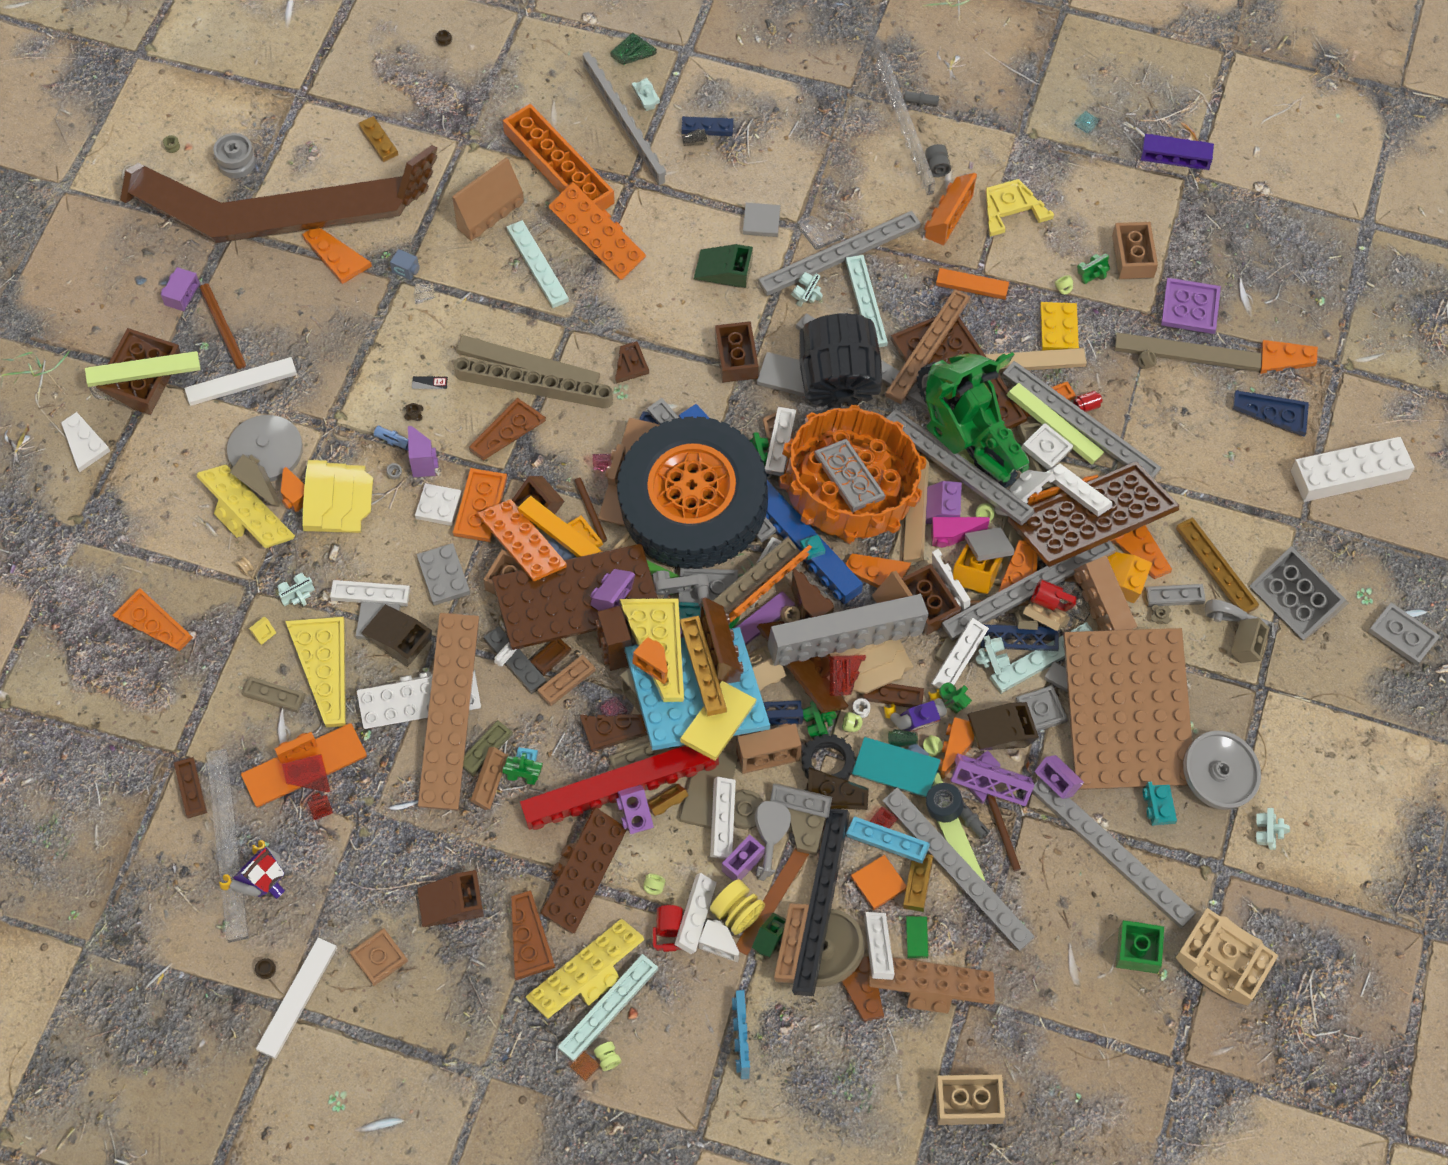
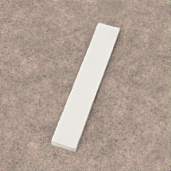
(240, 381)
(296, 998)

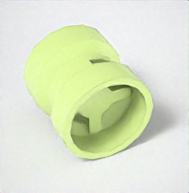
(607, 1056)

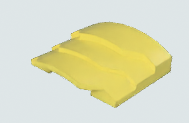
(336, 497)

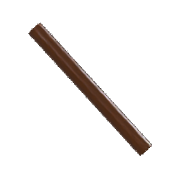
(590, 509)
(1003, 833)

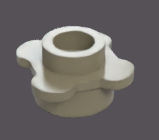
(1164, 619)

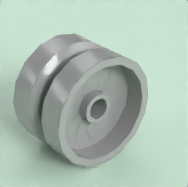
(234, 155)

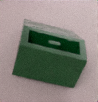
(725, 265)

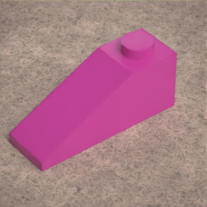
(952, 530)

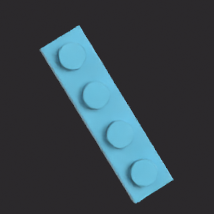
(888, 839)

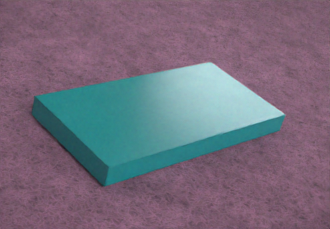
(896, 767)

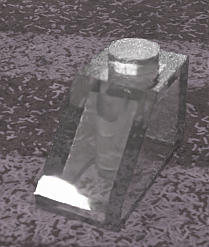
(1082, 609)

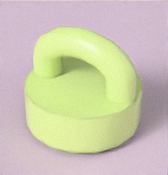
(1064, 282)
(985, 510)
(849, 721)
(933, 745)
(655, 882)

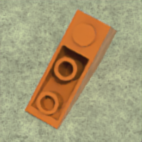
(959, 742)

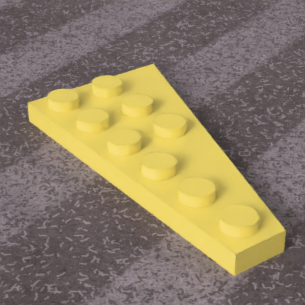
(660, 622)
(322, 655)

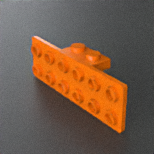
(597, 231)
(522, 540)
(767, 585)
(337, 748)

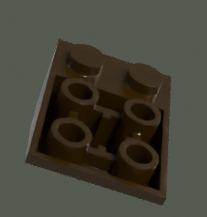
(398, 634)
(1003, 727)

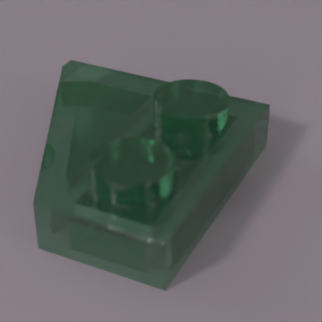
(632, 49)

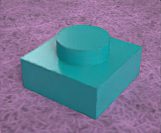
(817, 546)

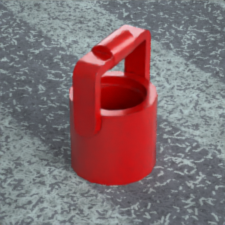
(1049, 596)
(667, 925)

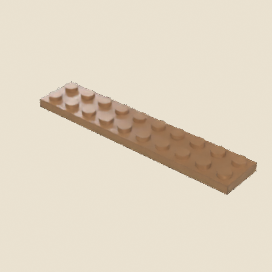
(448, 712)

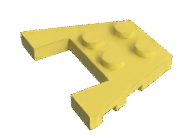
(1011, 199)

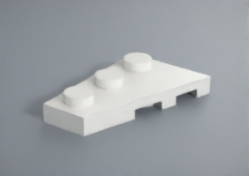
(83, 441)
(1028, 484)
(954, 586)

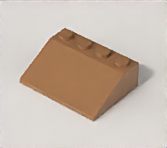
(487, 200)

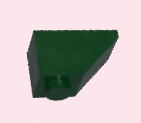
(769, 935)

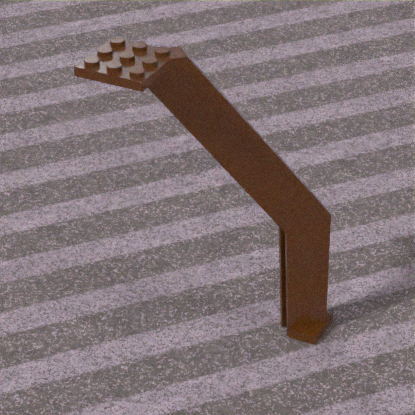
(283, 211)

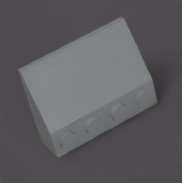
(1299, 593)

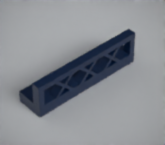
(1019, 635)
(784, 716)

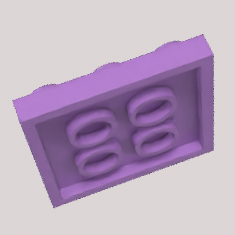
(1190, 305)

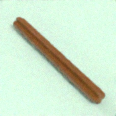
(222, 326)

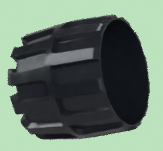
(840, 360)

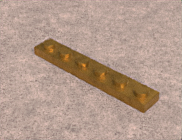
(1217, 565)
(703, 666)

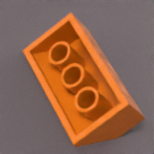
(950, 208)

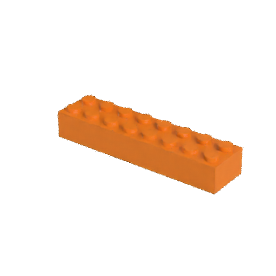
(555, 156)

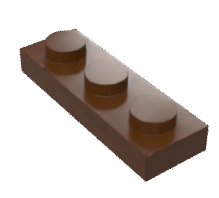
(896, 694)
(190, 787)

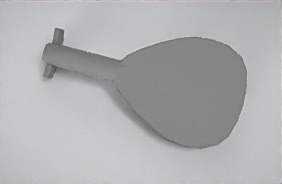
(1222, 610)
(772, 823)

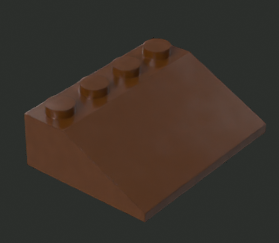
(140, 393)

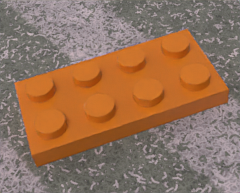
(481, 492)

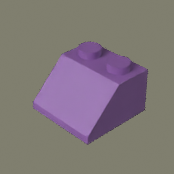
(421, 454)
(943, 500)
(614, 587)

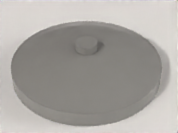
(269, 439)
(1222, 770)

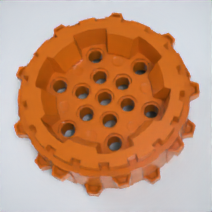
(883, 450)

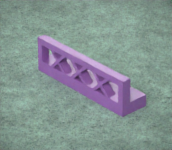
(993, 772)

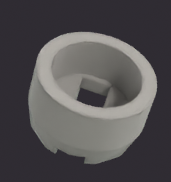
(390, 468)

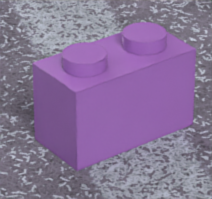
(180, 289)
(1059, 776)
(743, 859)

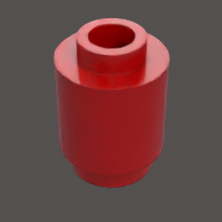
(1089, 401)

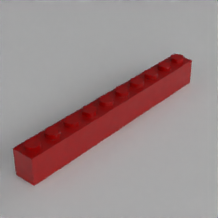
(604, 788)

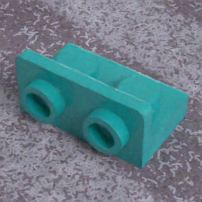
(1160, 804)

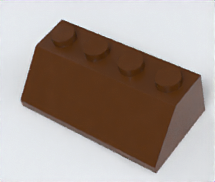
(720, 641)

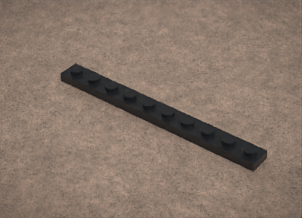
(820, 903)

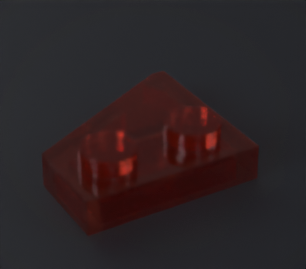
(844, 673)
(307, 773)

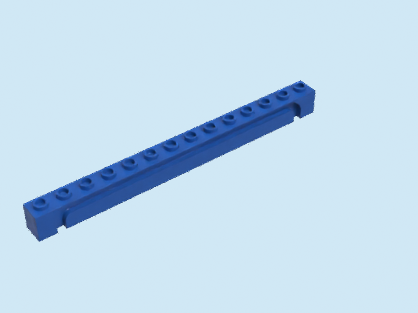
(788, 523)

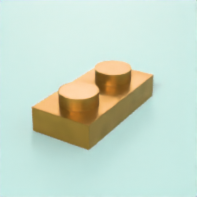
(667, 799)

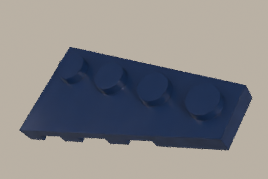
(1278, 411)

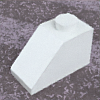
(718, 941)

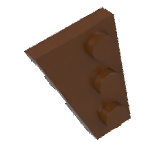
(612, 730)

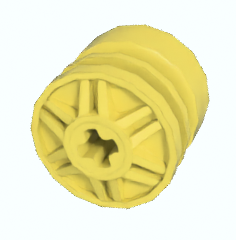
(733, 903)

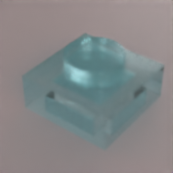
(1086, 122)

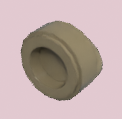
(1148, 358)

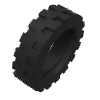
(829, 742)

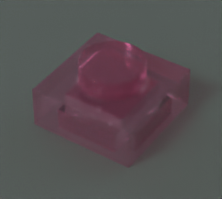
(601, 461)

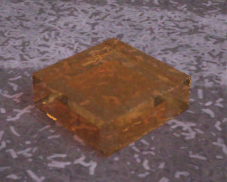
(585, 1066)

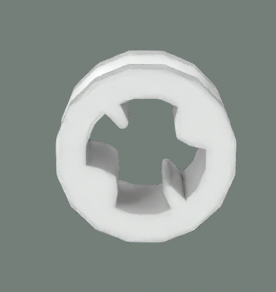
(865, 703)

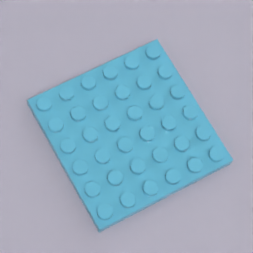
(669, 720)

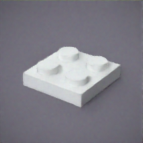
(1047, 446)
(438, 504)

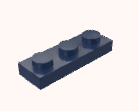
(712, 126)

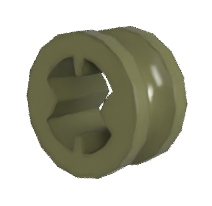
(171, 148)

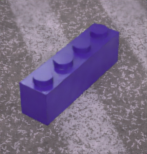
(1177, 151)

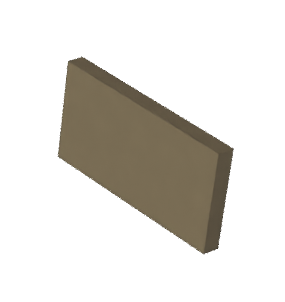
(699, 803)

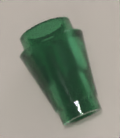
(902, 738)

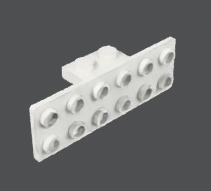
(402, 700)

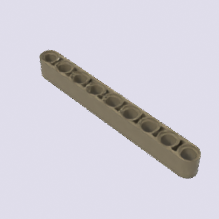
(526, 377)

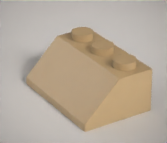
(764, 669)

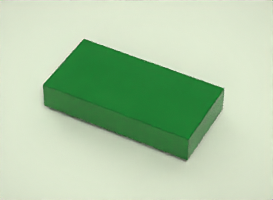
(917, 937)

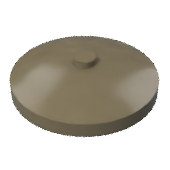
(842, 949)

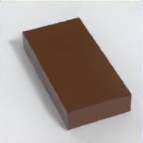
(550, 656)

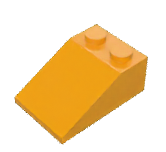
(974, 573)
(1130, 573)

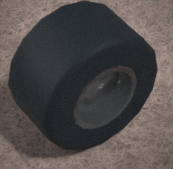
(944, 795)

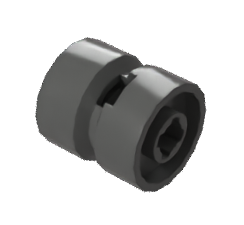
(938, 160)

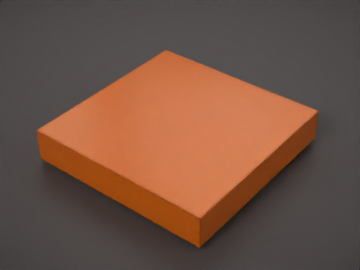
(879, 882)

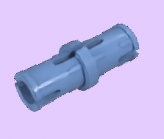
(382, 433)

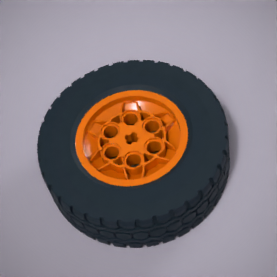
(715, 526)

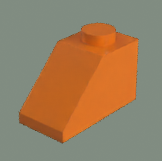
(292, 491)
(651, 659)

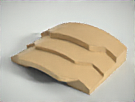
(882, 665)
(1226, 958)

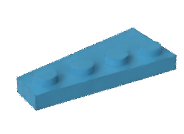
(741, 1044)

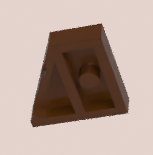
(630, 363)

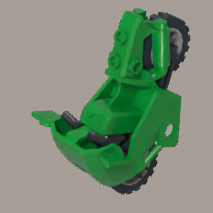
(971, 414)

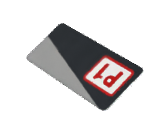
(429, 382)

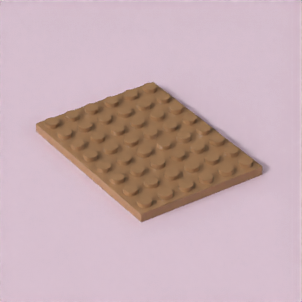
(1128, 707)

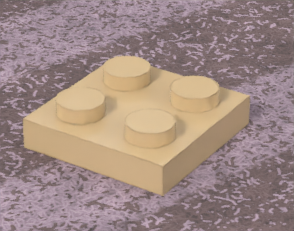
(1054, 619)

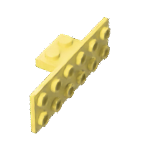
(242, 509)
(588, 972)

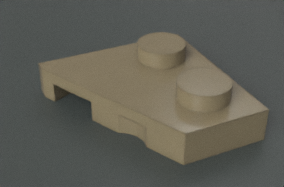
(806, 831)

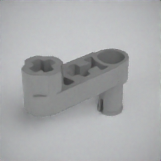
(667, 585)

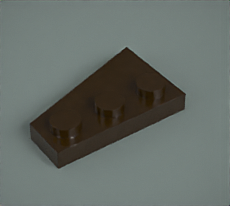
(843, 792)

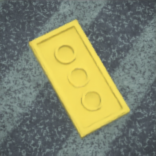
(712, 733)

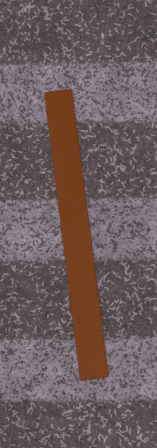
(773, 898)

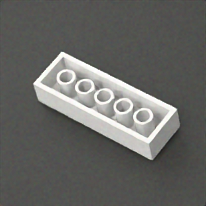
(1352, 469)

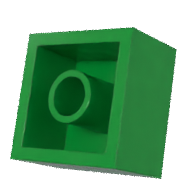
(1140, 947)

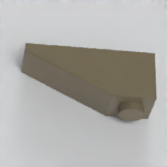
(254, 476)

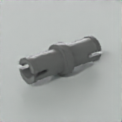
(921, 98)
(972, 820)

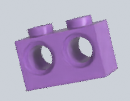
(639, 808)

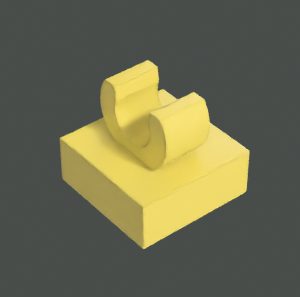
(262, 630)

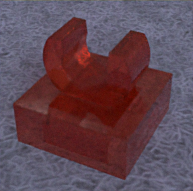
(320, 806)
(884, 818)

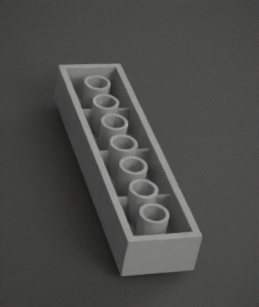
(847, 630)

